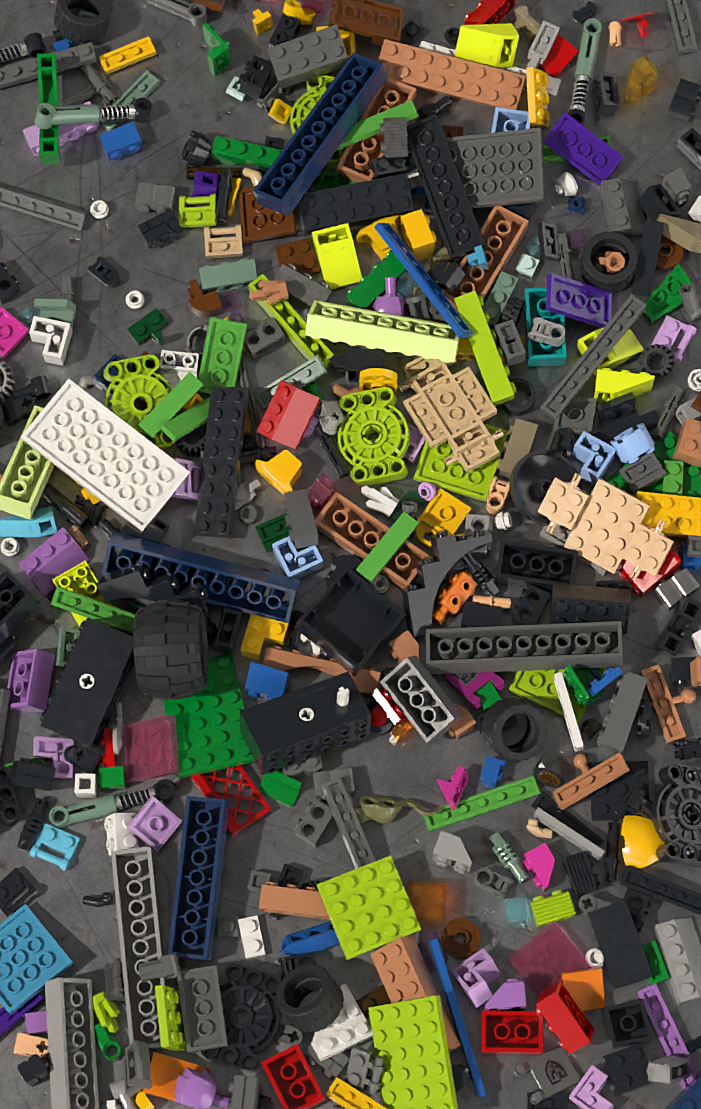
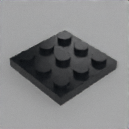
(609, 800)

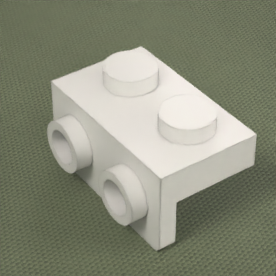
(118, 834)

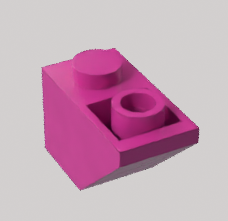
(541, 863)

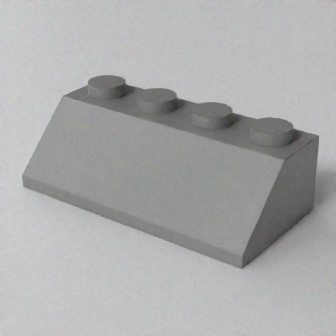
(682, 957)

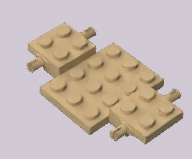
(451, 410)
(606, 526)

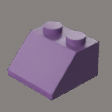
(508, 997)

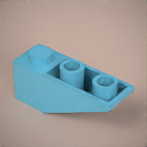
(41, 524)

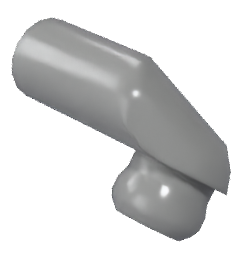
(86, 381)

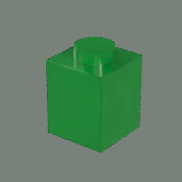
(111, 778)

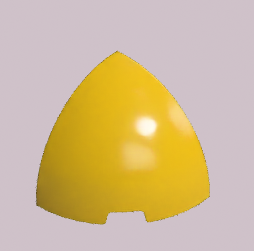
(640, 841)

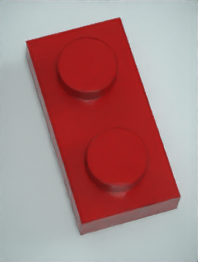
(109, 758)

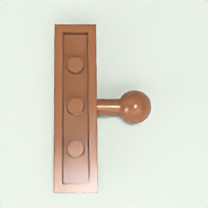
(665, 704)
(590, 779)

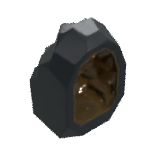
(548, 773)

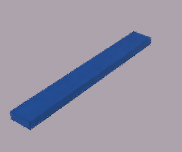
(423, 280)
(457, 1018)

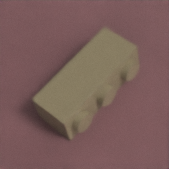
(519, 445)

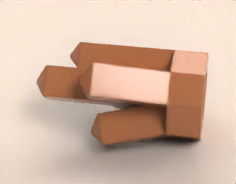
(613, 261)
(271, 291)

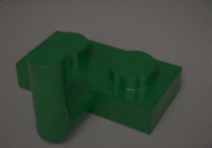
(148, 327)

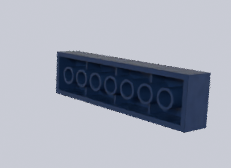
(199, 878)

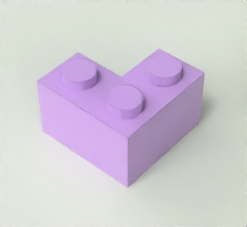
(474, 976)

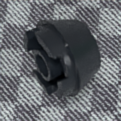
(196, 149)

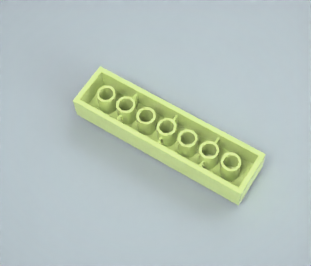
(382, 331)

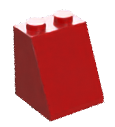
(645, 580)

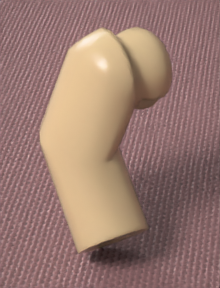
(255, 175)
(538, 831)

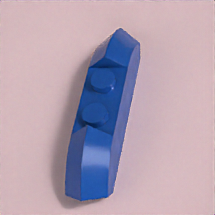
(309, 940)

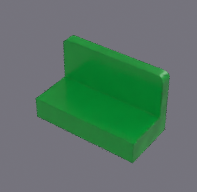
(280, 788)

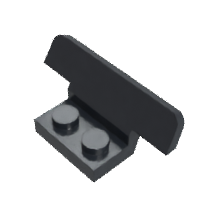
(621, 415)

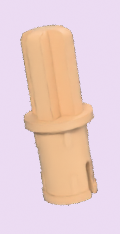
(503, 603)

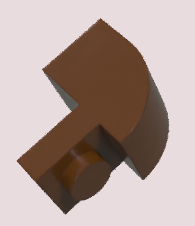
(203, 305)

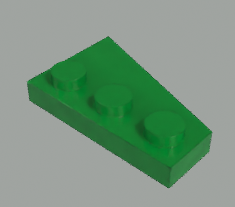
(667, 295)

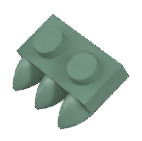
(65, 642)

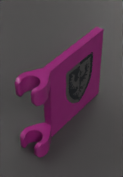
(470, 683)

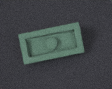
(56, 309)

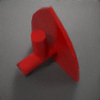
(640, 22)

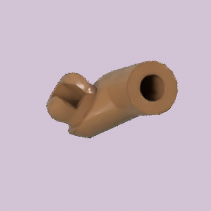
(340, 391)

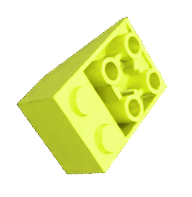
(487, 44)
(337, 256)
(624, 350)
(614, 384)
(81, 581)

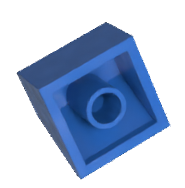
(266, 682)

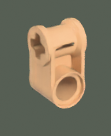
(498, 492)
(30, 1045)

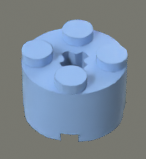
(633, 443)

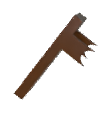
(368, 19)

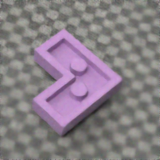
(54, 748)
(586, 1092)

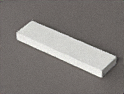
(568, 712)

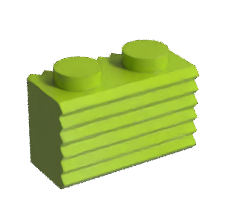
(553, 908)

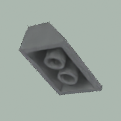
(622, 208)

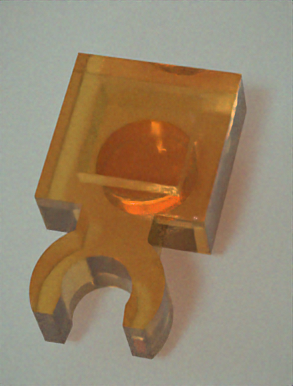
(400, 732)

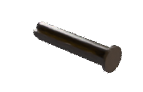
(190, 171)

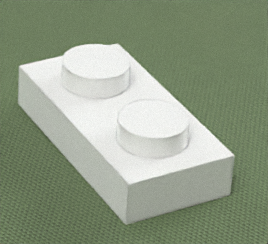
(251, 937)

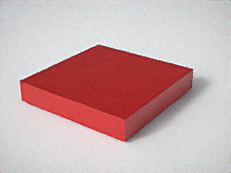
(558, 57)

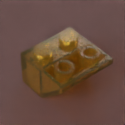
(640, 80)

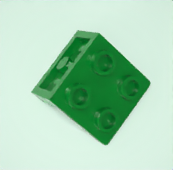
(219, 54)
(579, 680)

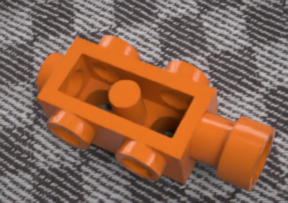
(453, 590)

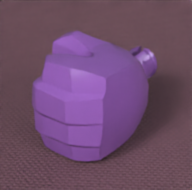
(391, 301)
(198, 1090)

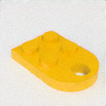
(377, 378)
(441, 513)

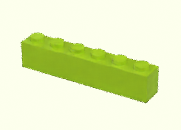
(293, 327)
(484, 348)

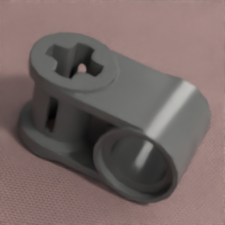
(494, 883)
(594, 902)

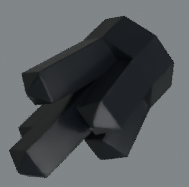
(562, 443)

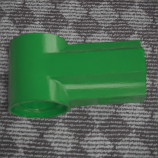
(106, 1041)

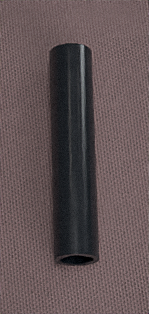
(65, 506)

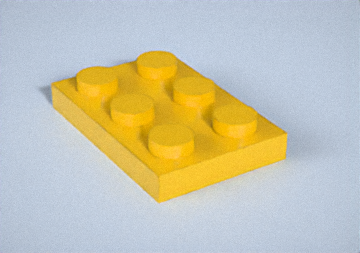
(537, 97)

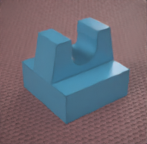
(478, 258)

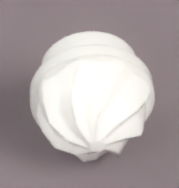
(503, 520)

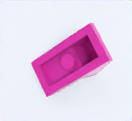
(453, 790)

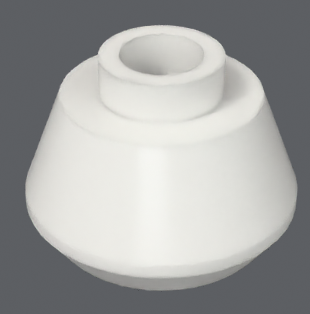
(566, 185)

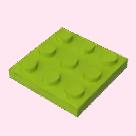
(170, 1019)

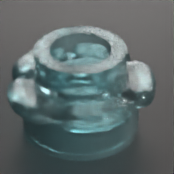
(26, 314)

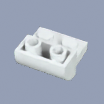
(177, 365)

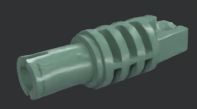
(508, 857)

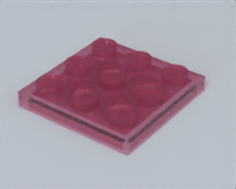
(150, 749)
(546, 957)

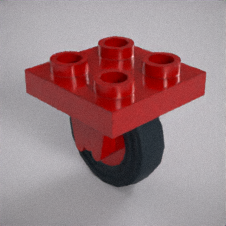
(384, 712)

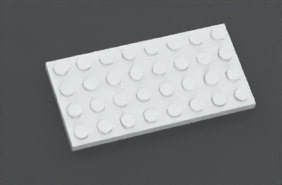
(105, 455)

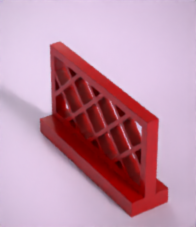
(208, 791)

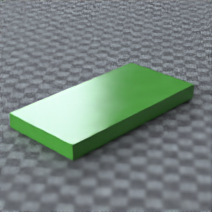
(221, 354)

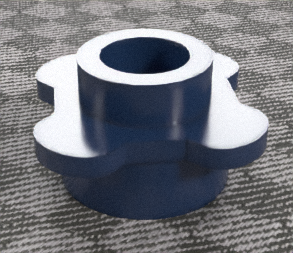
(576, 209)

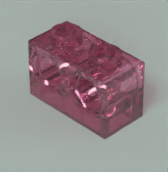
(321, 492)

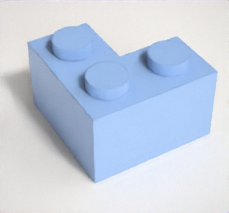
(596, 456)
(295, 563)

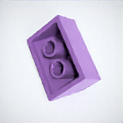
(51, 560)
(30, 680)

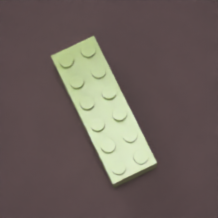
(24, 477)

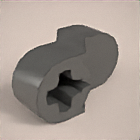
(292, 1037)

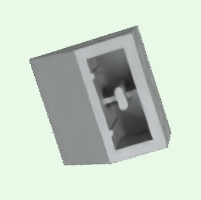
(451, 852)

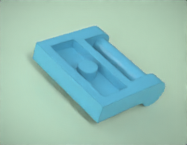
(57, 840)

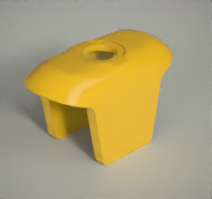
(370, 236)
(280, 471)

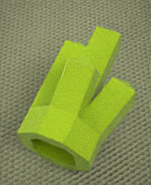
(106, 1012)

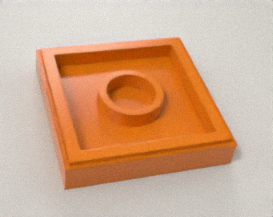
(585, 987)

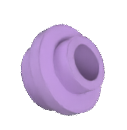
(430, 488)

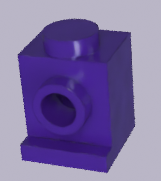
(205, 184)

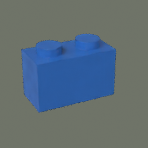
(121, 141)

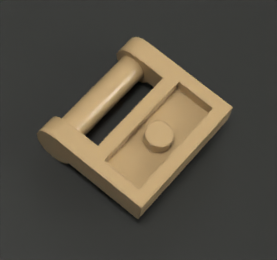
(224, 246)

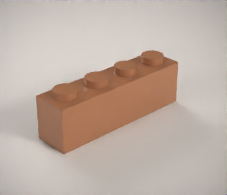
(292, 901)

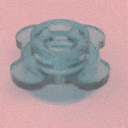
(533, 250)

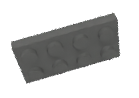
(202, 1009)

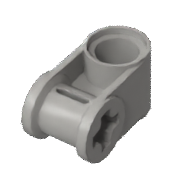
(543, 330)
(329, 415)

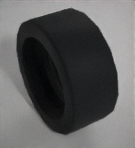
(519, 411)

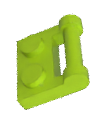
(197, 216)

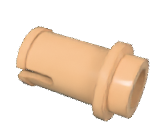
(615, 33)
(78, 536)

